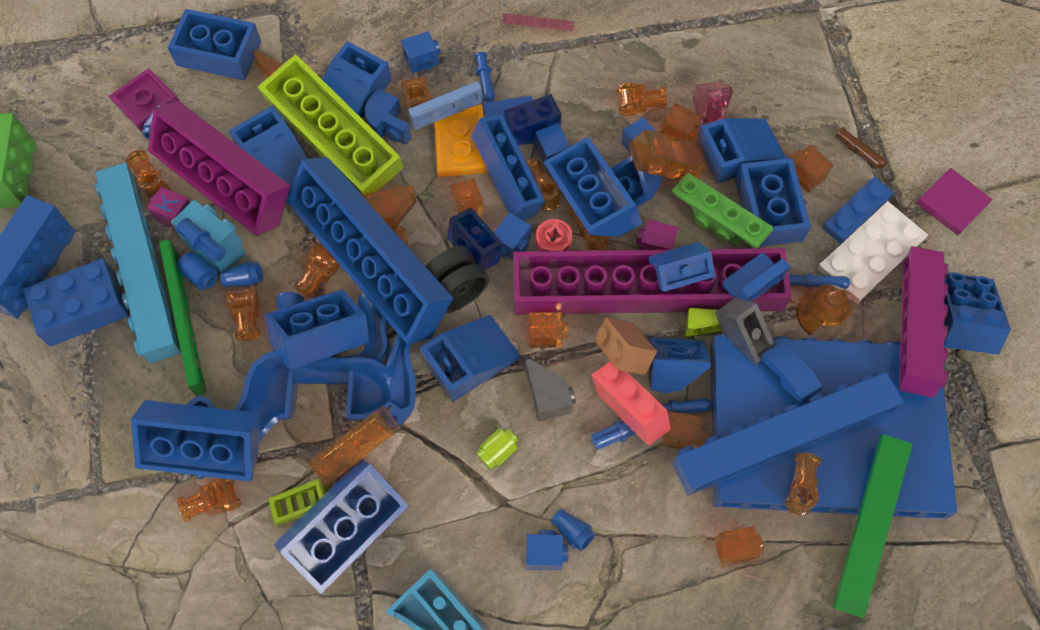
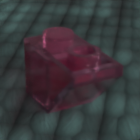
(712, 100)

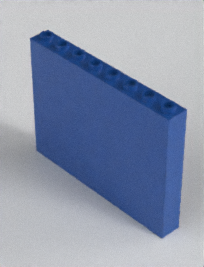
(750, 391)

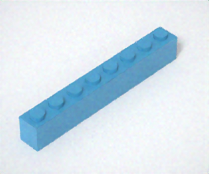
(137, 263)

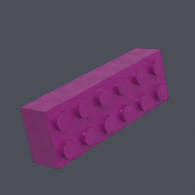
(217, 167)

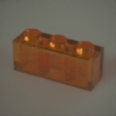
(667, 155)
(354, 445)

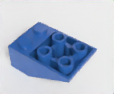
(356, 76)
(736, 142)
(270, 143)
(974, 314)
(468, 356)

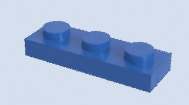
(858, 210)

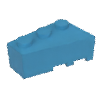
(434, 606)

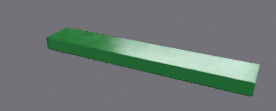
(182, 319)
(872, 526)

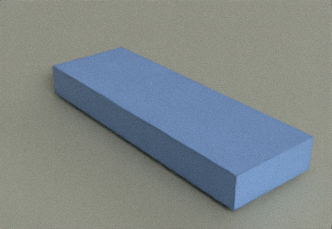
(445, 105)

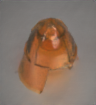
(824, 305)

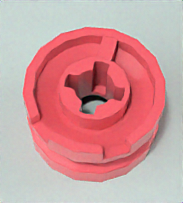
(557, 229)

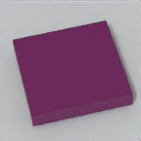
(141, 96)
(954, 201)

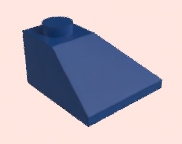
(638, 184)
(677, 363)

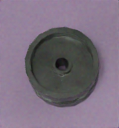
(459, 275)

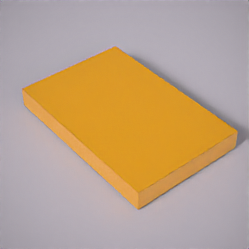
(454, 145)

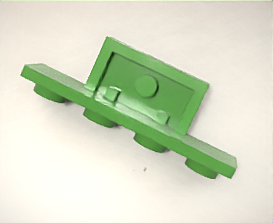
(720, 214)

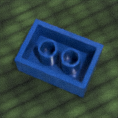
(214, 44)
(775, 196)
(75, 302)
(316, 328)

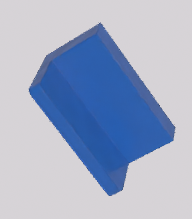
(683, 266)
(755, 278)

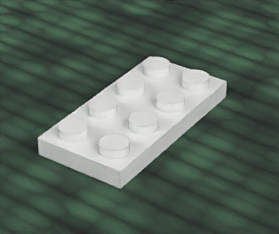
(873, 250)

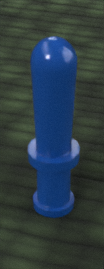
(484, 72)
(816, 281)
(689, 406)

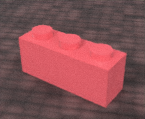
(631, 403)

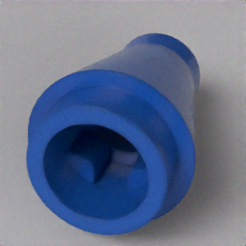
(242, 275)
(574, 530)

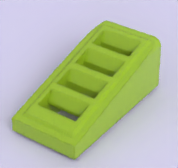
(700, 322)
(298, 492)

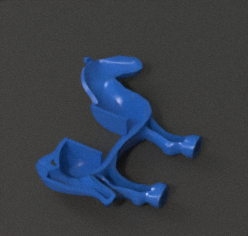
(273, 387)

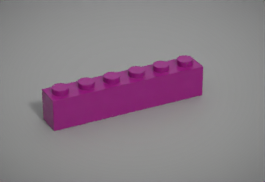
(923, 323)

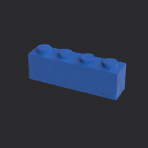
(507, 167)

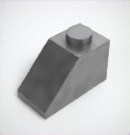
(745, 328)
(549, 391)

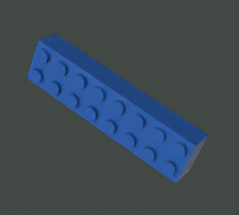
(368, 250)

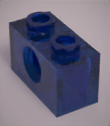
(531, 117)
(472, 232)

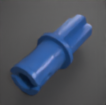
(200, 239)
(611, 435)

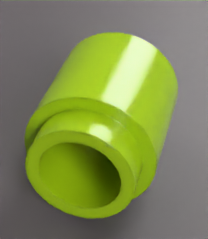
(497, 448)

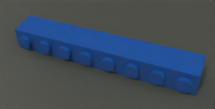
(786, 433)

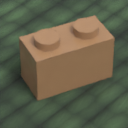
(625, 346)

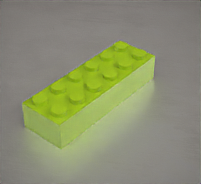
(330, 126)

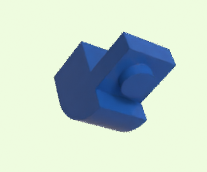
(382, 116)

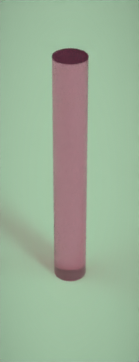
(538, 22)

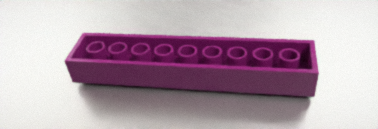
(628, 282)

